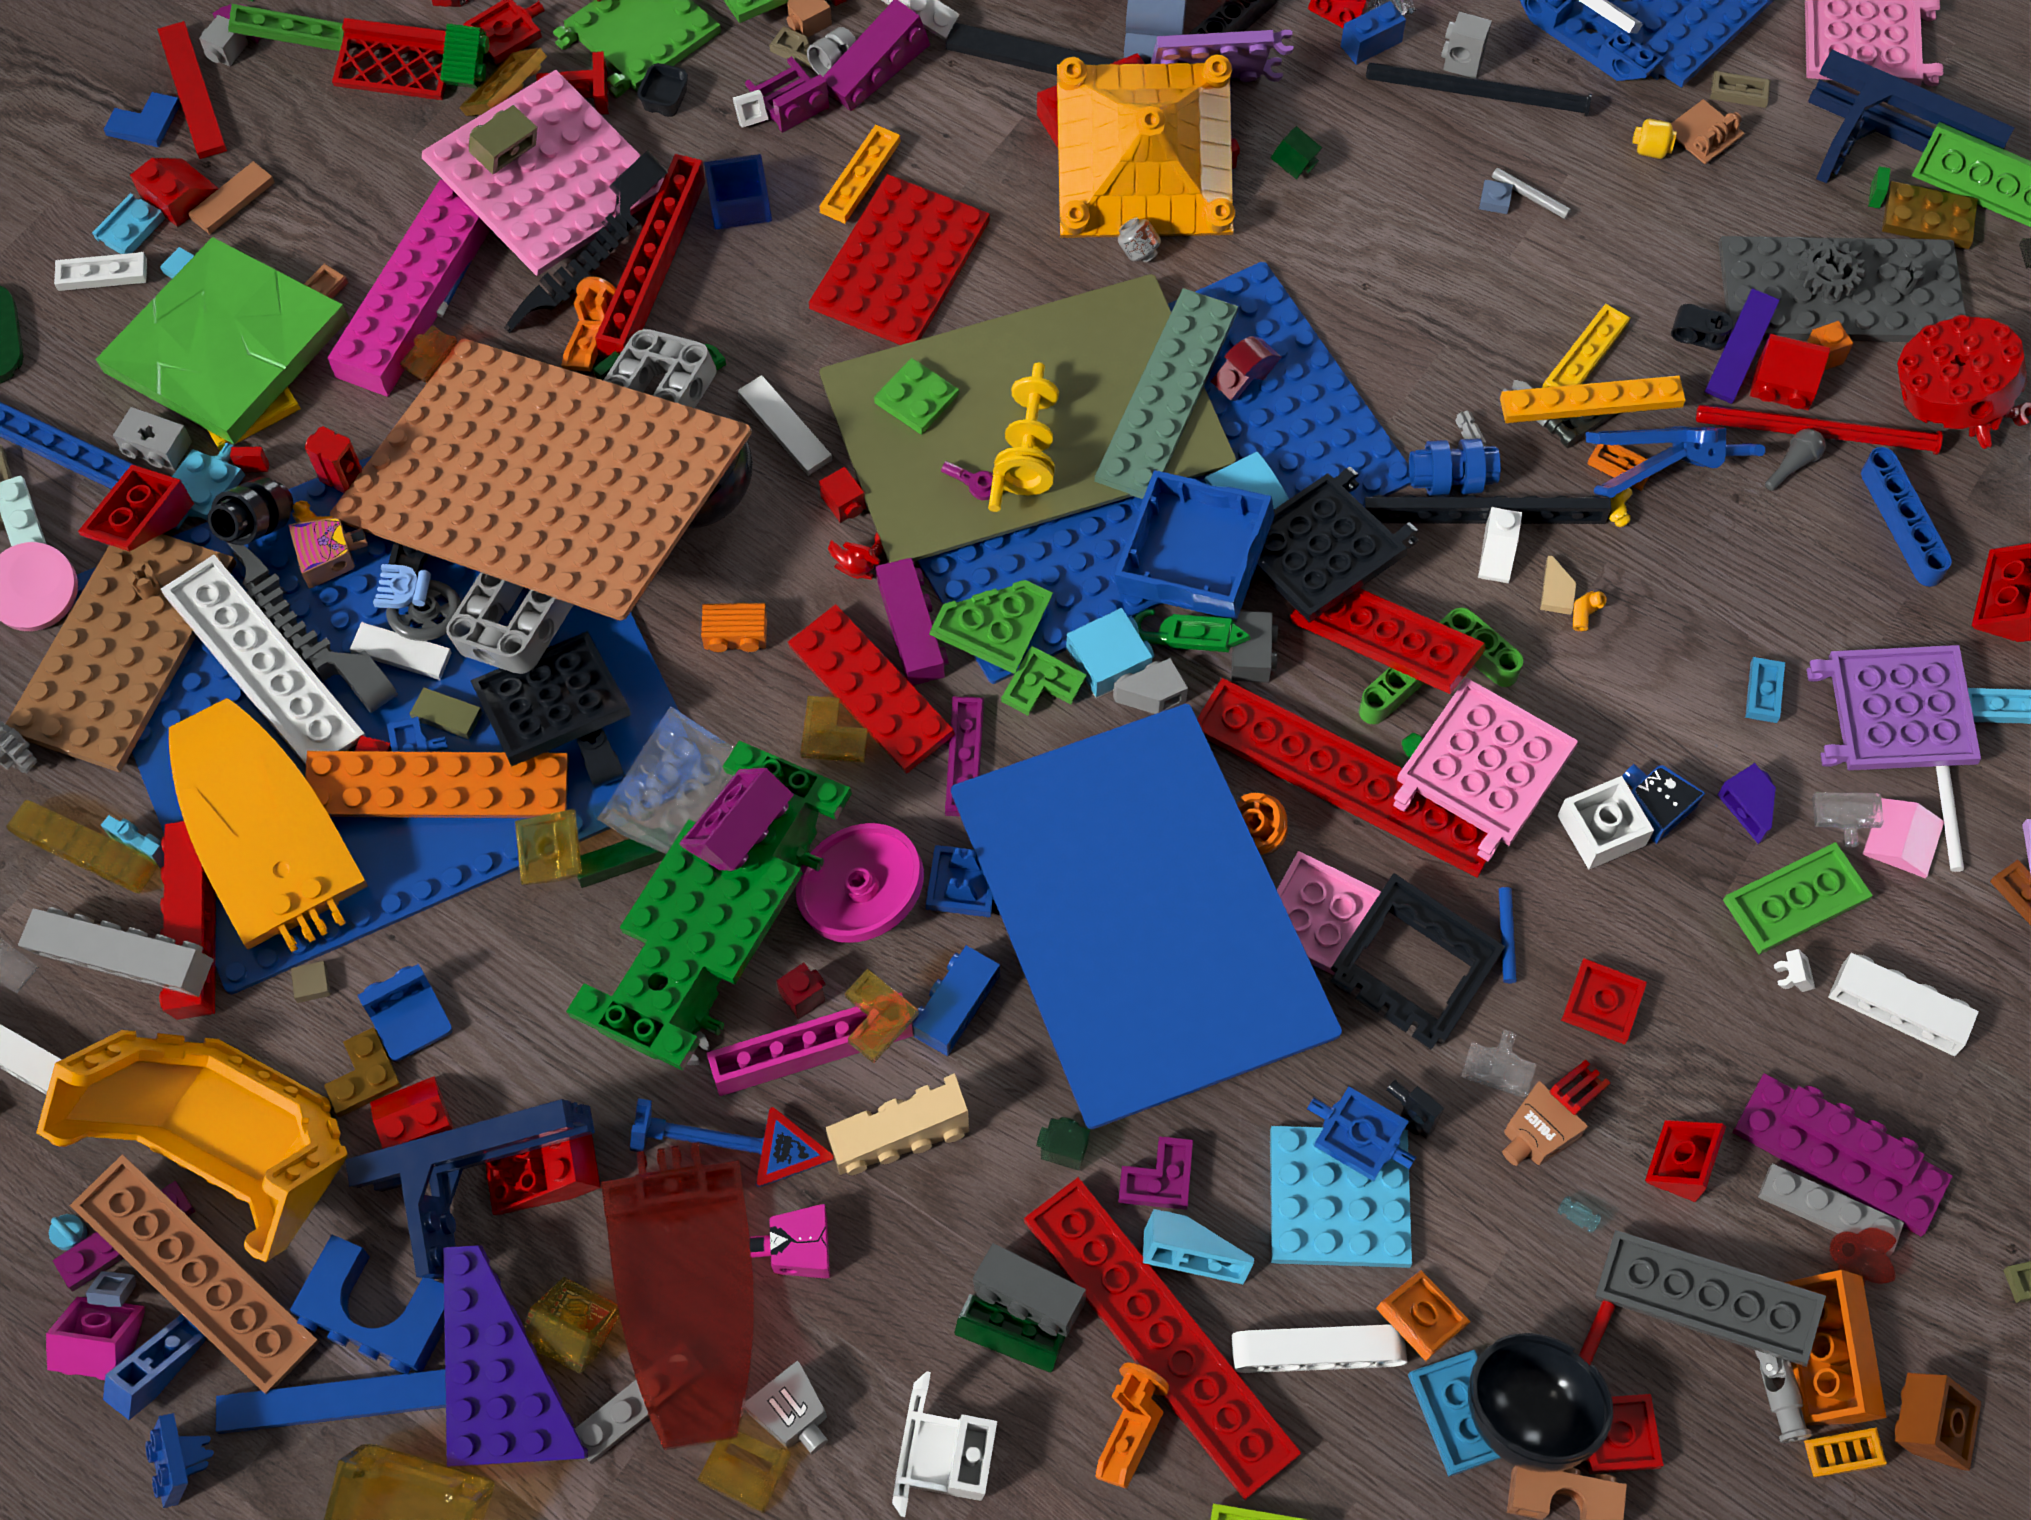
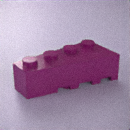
(877, 55)

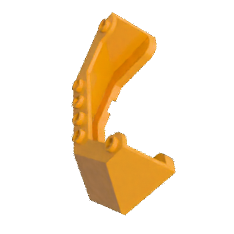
(208, 1114)

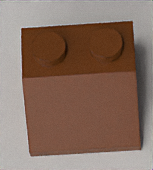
(1938, 1420)

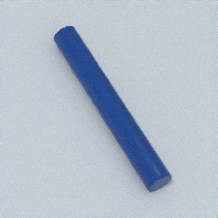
(1507, 935)

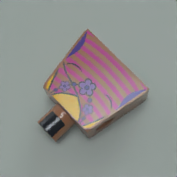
(325, 549)

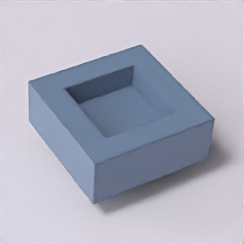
(1496, 196)
(111, 1289)

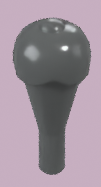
(1805, 448)

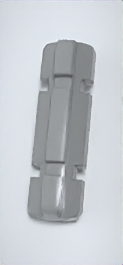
(1470, 430)

